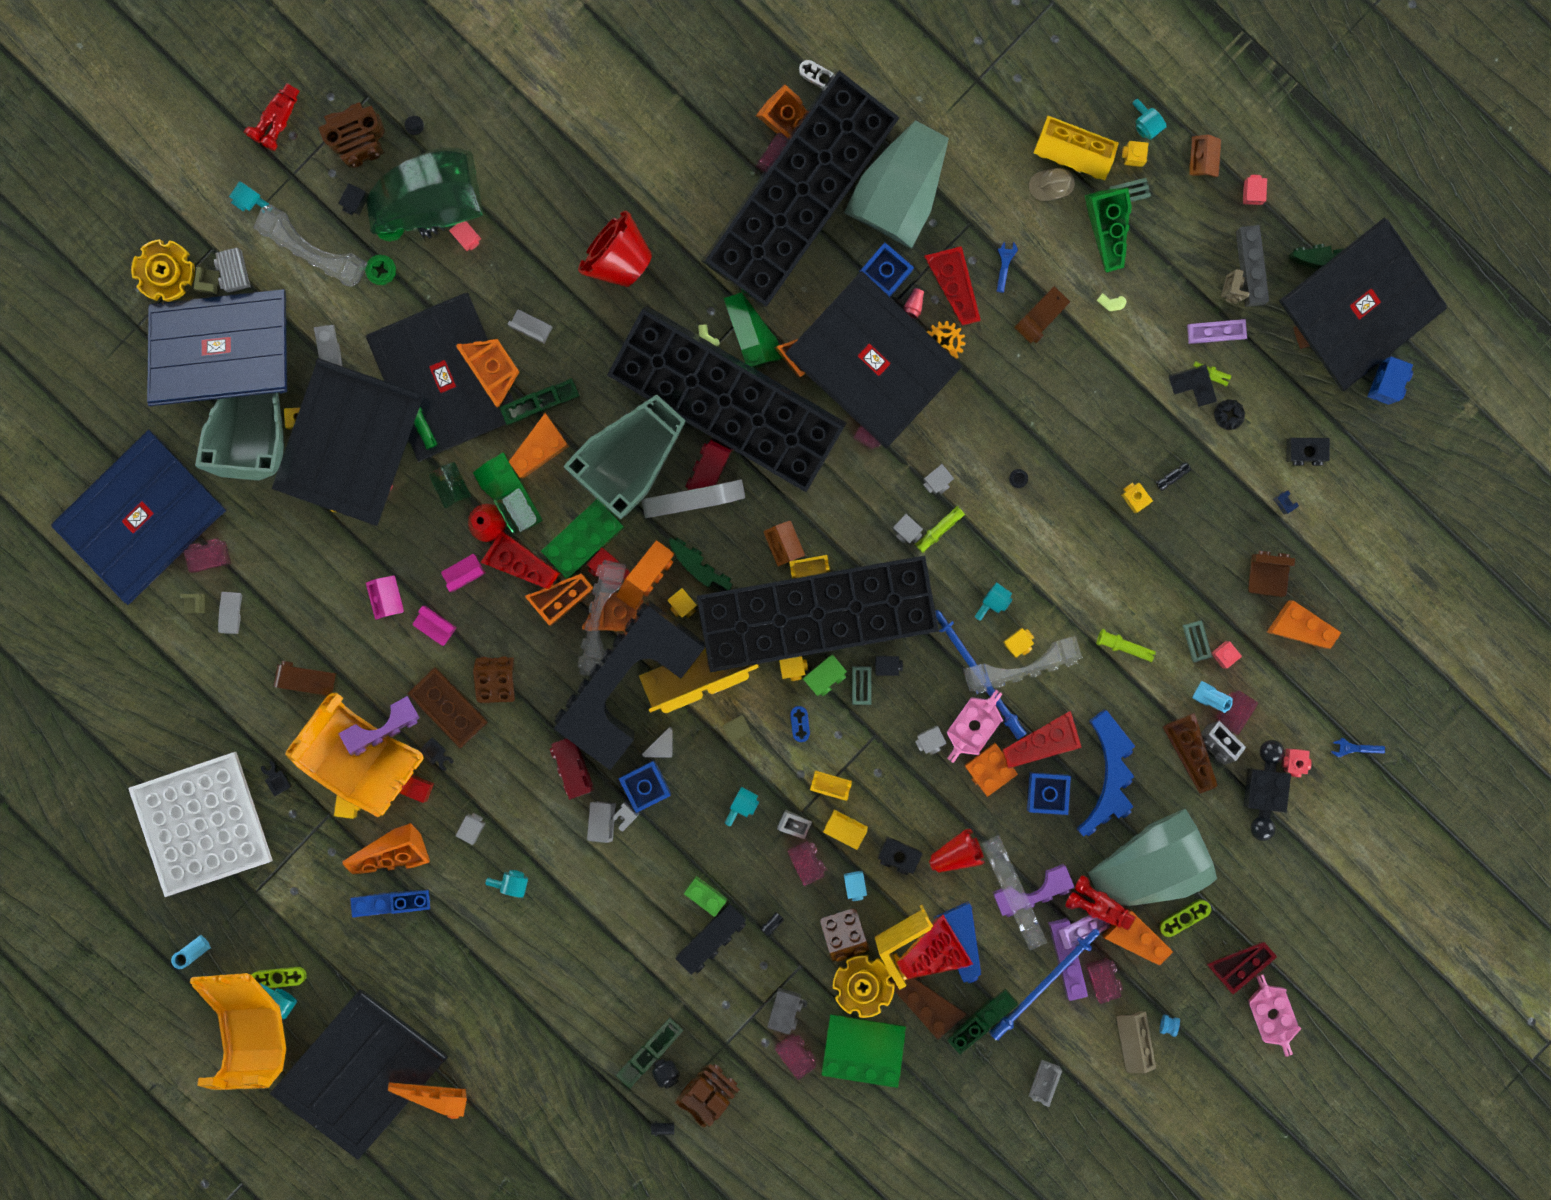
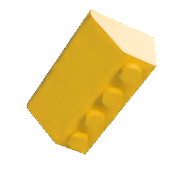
(1076, 148)

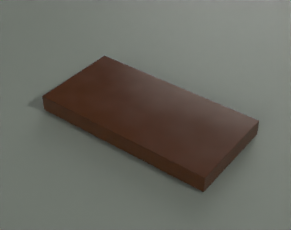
(447, 707)

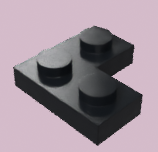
(1196, 379)

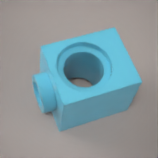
(855, 885)

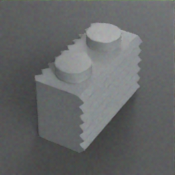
(232, 270)

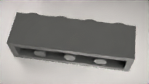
(1252, 263)

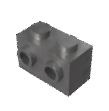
(1222, 743)
(784, 1011)

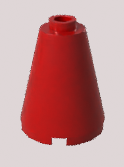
(492, 525)
(958, 853)

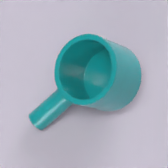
(1150, 121)
(246, 198)
(997, 599)
(744, 804)
(512, 884)
(283, 999)

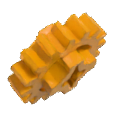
(936, 331)

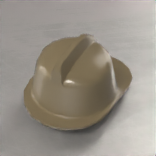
(1051, 184)

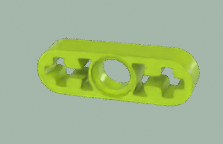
(1175, 930)
(291, 981)

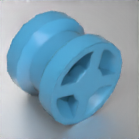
(1169, 1025)

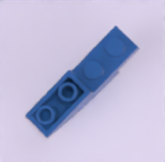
(390, 903)

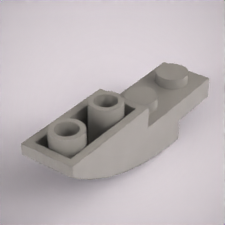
(327, 344)

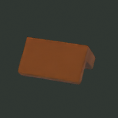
(1205, 155)
(784, 543)

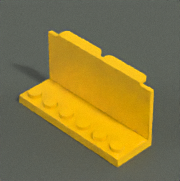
(670, 692)
(899, 936)

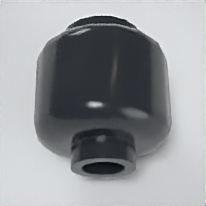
(665, 1073)

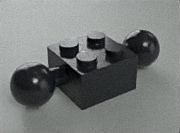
(1267, 790)

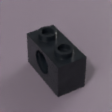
(1319, 446)
(892, 846)

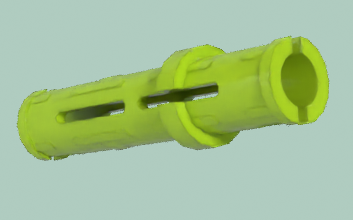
(936, 532)

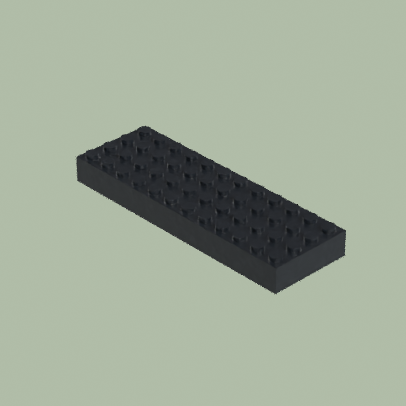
(800, 189)
(727, 398)
(817, 613)

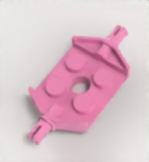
(972, 741)
(1284, 1026)

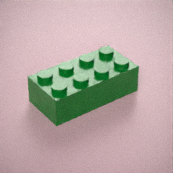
(582, 539)

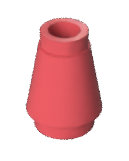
(914, 303)

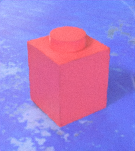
(1255, 190)
(465, 235)
(1226, 654)

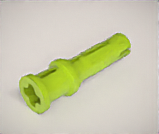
(1116, 643)

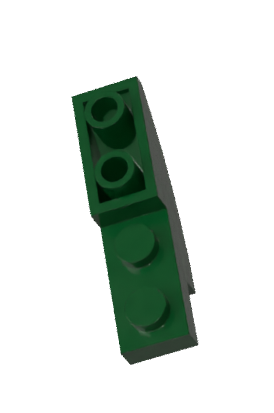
(1314, 257)
(692, 562)
(982, 1020)

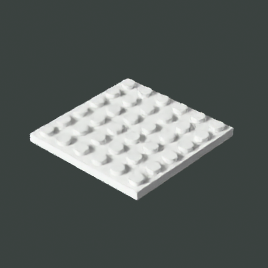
(200, 824)

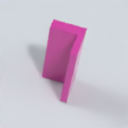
(462, 573)
(384, 597)
(434, 625)

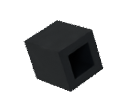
(353, 200)
(888, 665)

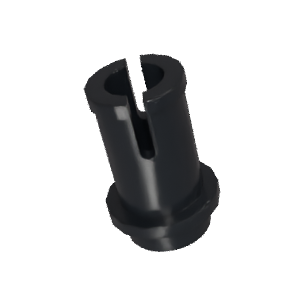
(772, 924)
(662, 1128)

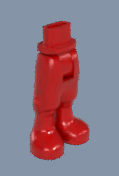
(277, 114)
(1103, 908)

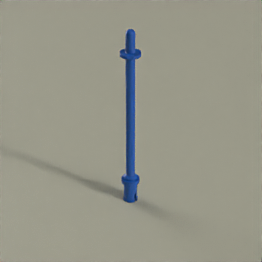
(1010, 719)
(1008, 1021)

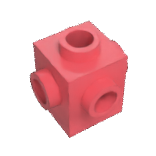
(1299, 756)

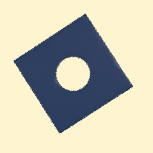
(1285, 503)

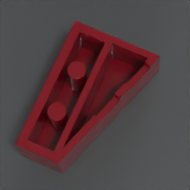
(710, 466)
(571, 768)
(1241, 966)

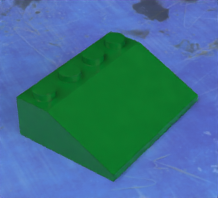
(863, 1051)

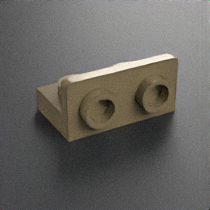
(1231, 287)

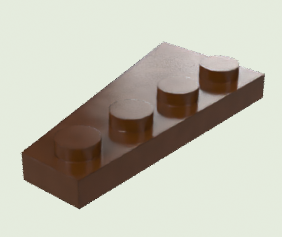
(1190, 747)
(932, 1009)

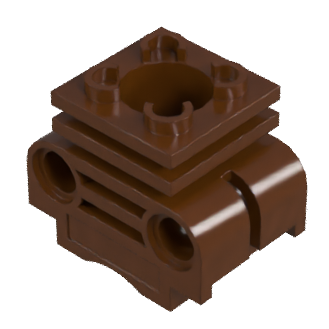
(353, 134)
(707, 1095)

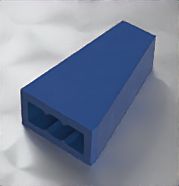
(962, 923)

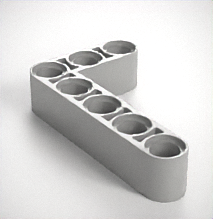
(693, 499)

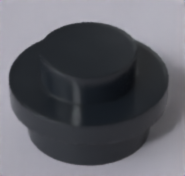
(414, 125)
(1018, 478)

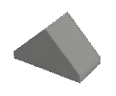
(662, 746)
(794, 824)

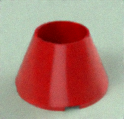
(617, 253)

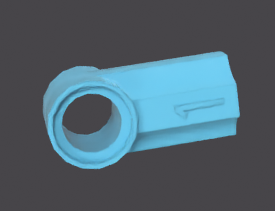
(1210, 696)
(191, 952)

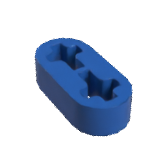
(805, 724)

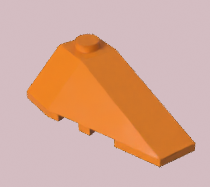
(782, 111)
(396, 848)
(439, 1099)

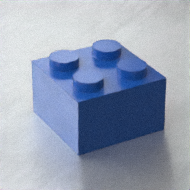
(887, 269)
(1390, 380)
(645, 786)
(1048, 793)

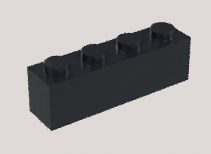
(710, 938)

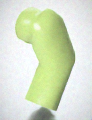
(1112, 304)
(703, 332)

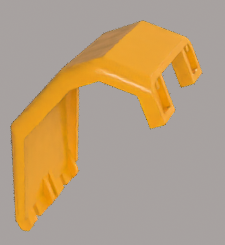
(362, 780)
(249, 1031)

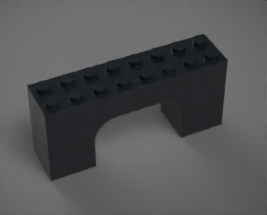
(647, 636)

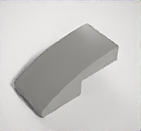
(229, 613)

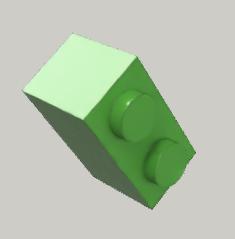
(825, 675)
(705, 896)

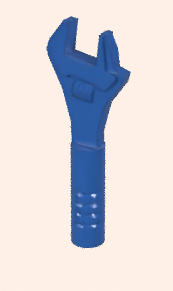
(1006, 256)
(1346, 748)

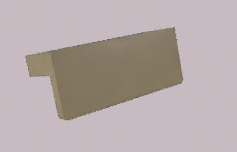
(1136, 1042)

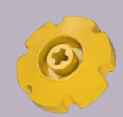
(149, 266)
(855, 998)

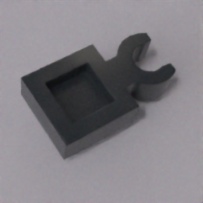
(434, 751)
(277, 781)

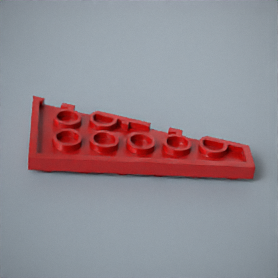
(934, 952)

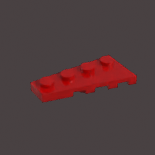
(953, 277)
(515, 559)
(1048, 741)

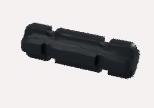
(1173, 476)

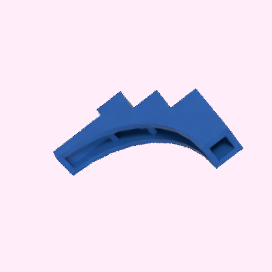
(1117, 775)

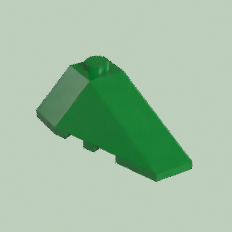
(1109, 220)
(753, 335)
(499, 479)

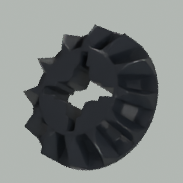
(1221, 417)

